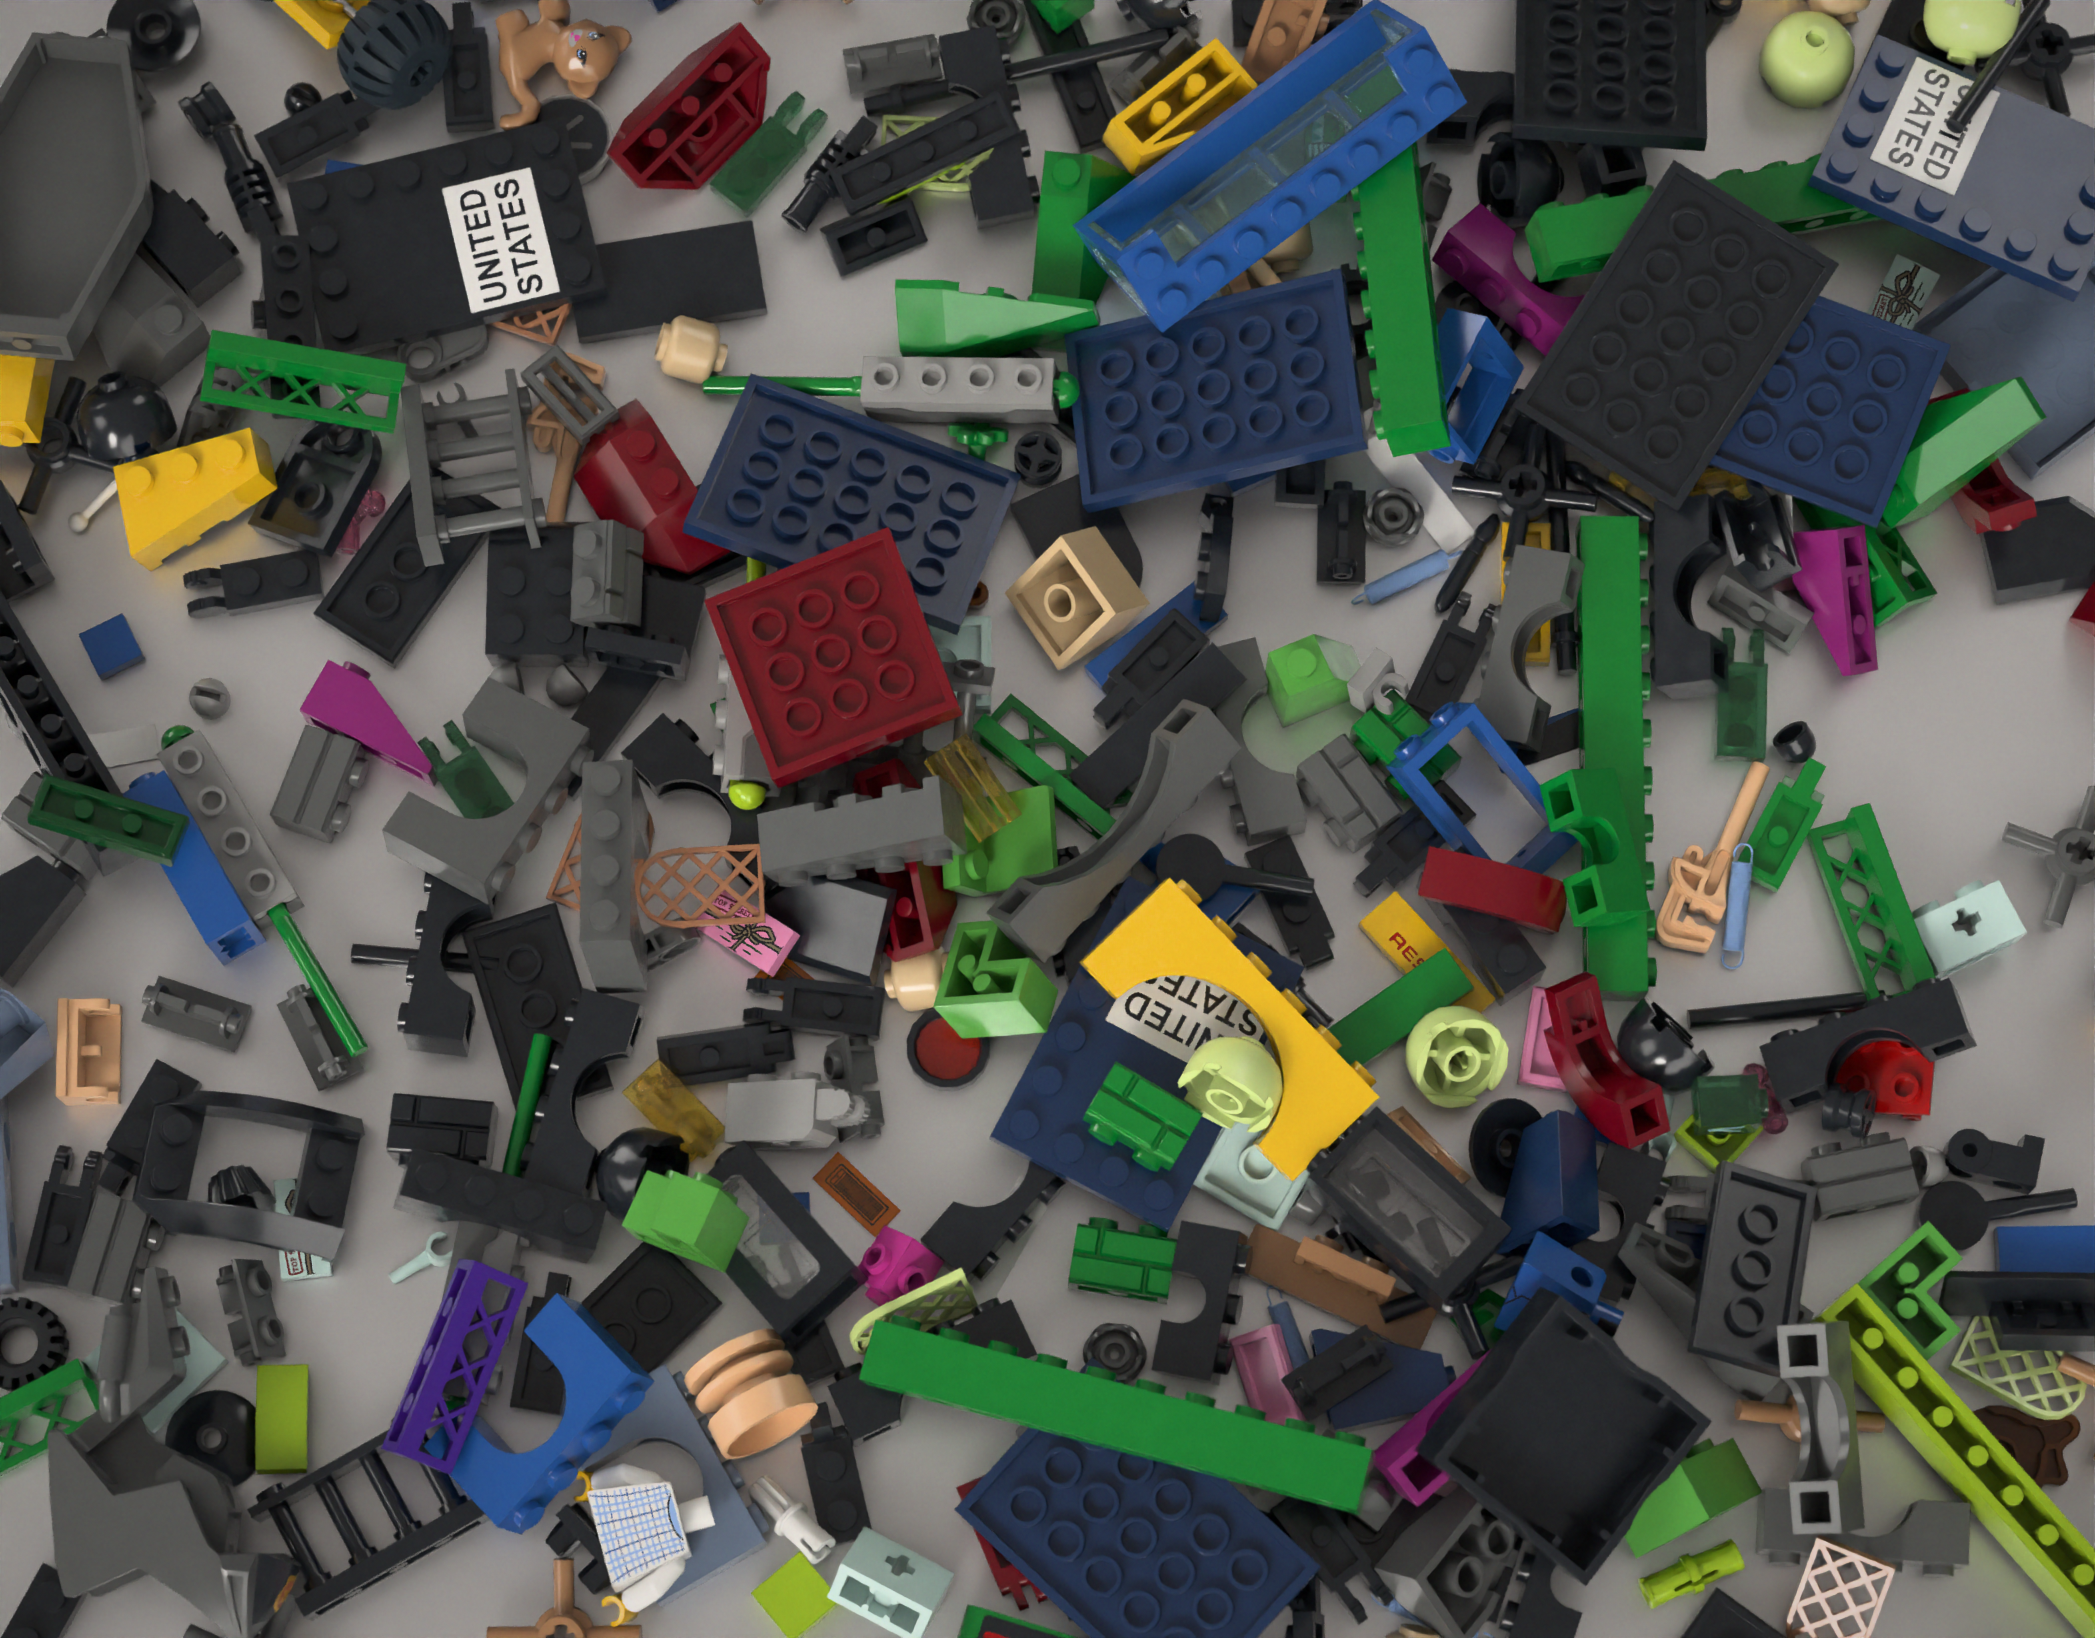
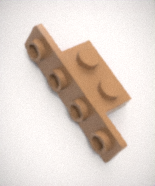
(1282, 34)
(1335, 1283)

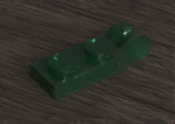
(767, 156)
(1743, 711)
(467, 777)

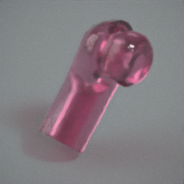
(372, 505)
(1777, 1119)

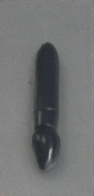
(1610, 493)
(1466, 564)

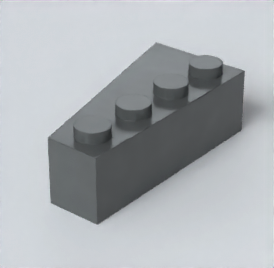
(863, 833)

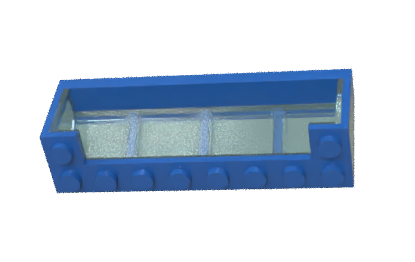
(1271, 162)

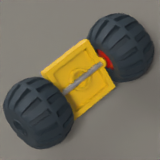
(386, 48)

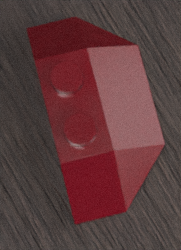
(696, 115)
(639, 482)
(921, 903)

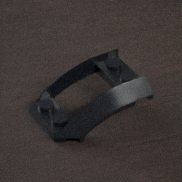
(320, 1188)

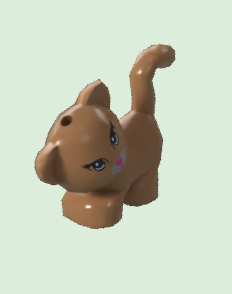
(580, 54)

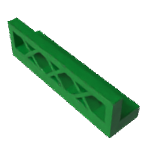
(307, 365)
(1886, 564)
(1036, 772)
(1885, 894)
(35, 1397)

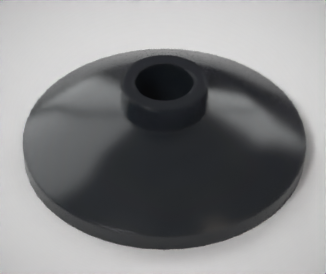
(138, 18)
(1498, 1125)
(231, 1417)

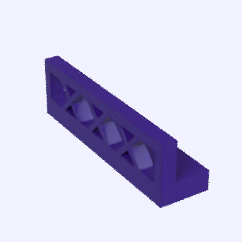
(438, 1357)

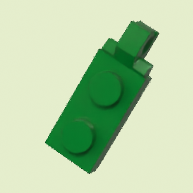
(1784, 826)

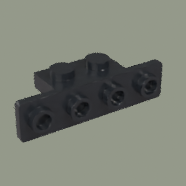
(285, 303)
(2027, 1307)

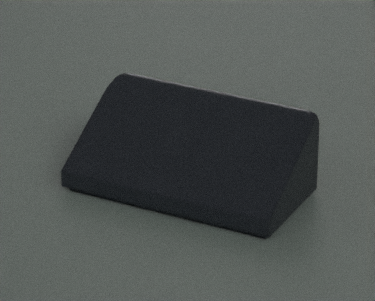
(873, 234)

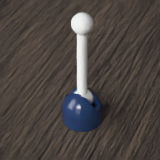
(78, 521)

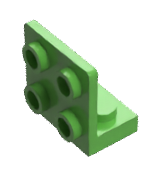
(1014, 851)

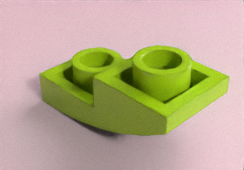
(282, 1419)

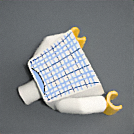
(641, 1533)

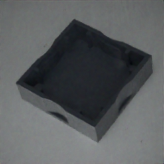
(1562, 1435)

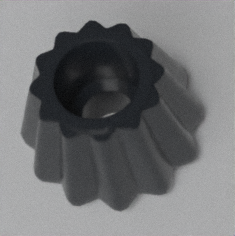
(240, 1187)

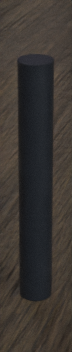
(400, 956)

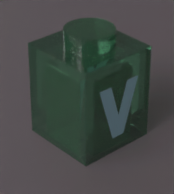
(1728, 1104)

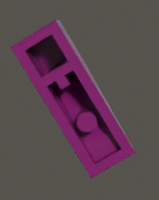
(1839, 593)
(352, 707)

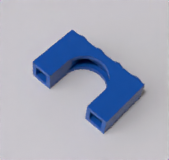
(600, 1390)

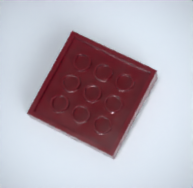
(833, 657)

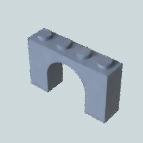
(669, 1419)

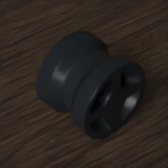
(206, 110)
(1038, 448)
(1848, 1110)

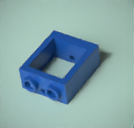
(1493, 376)

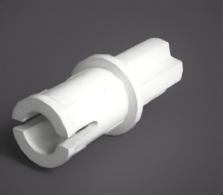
(791, 1519)

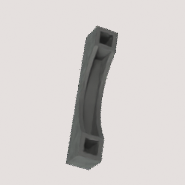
(1181, 761)

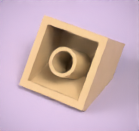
(1076, 596)

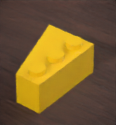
(1177, 107)
(190, 489)

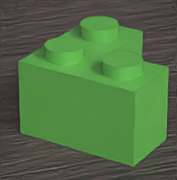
(992, 986)
(687, 1217)
(1901, 1286)
(1699, 1489)

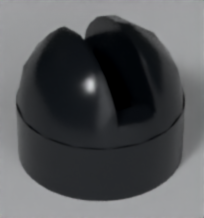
(293, 104)
(1795, 742)

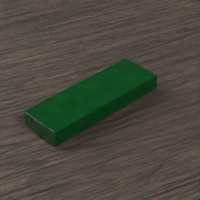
(108, 820)

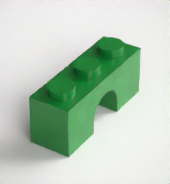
(1593, 811)

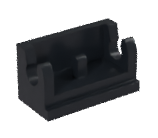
(1758, 536)

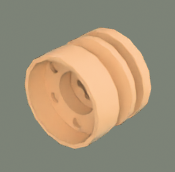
(750, 1393)

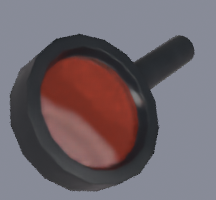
(942, 1056)

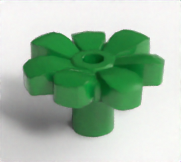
(977, 436)

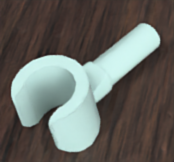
(1666, 1142)
(423, 1259)

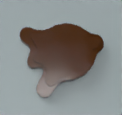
(2032, 1441)

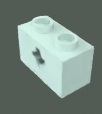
(1991, 920)
(890, 1585)

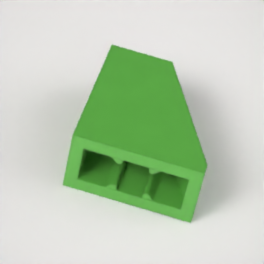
(1309, 677)

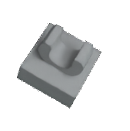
(1373, 680)

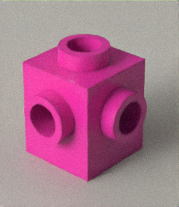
(896, 1266)

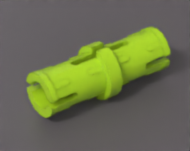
(1691, 1573)

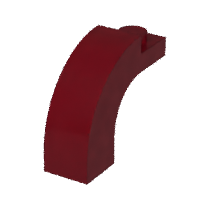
(1991, 497)
(1494, 889)
(1594, 1073)

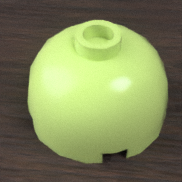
(1970, 27)
(1807, 59)
(1455, 1056)
(1233, 1082)

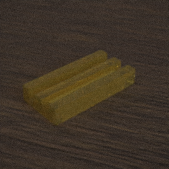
(976, 809)

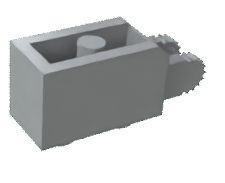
(789, 1112)

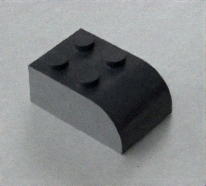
(532, 599)

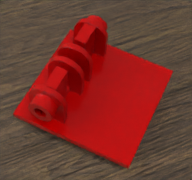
(1896, 1075)

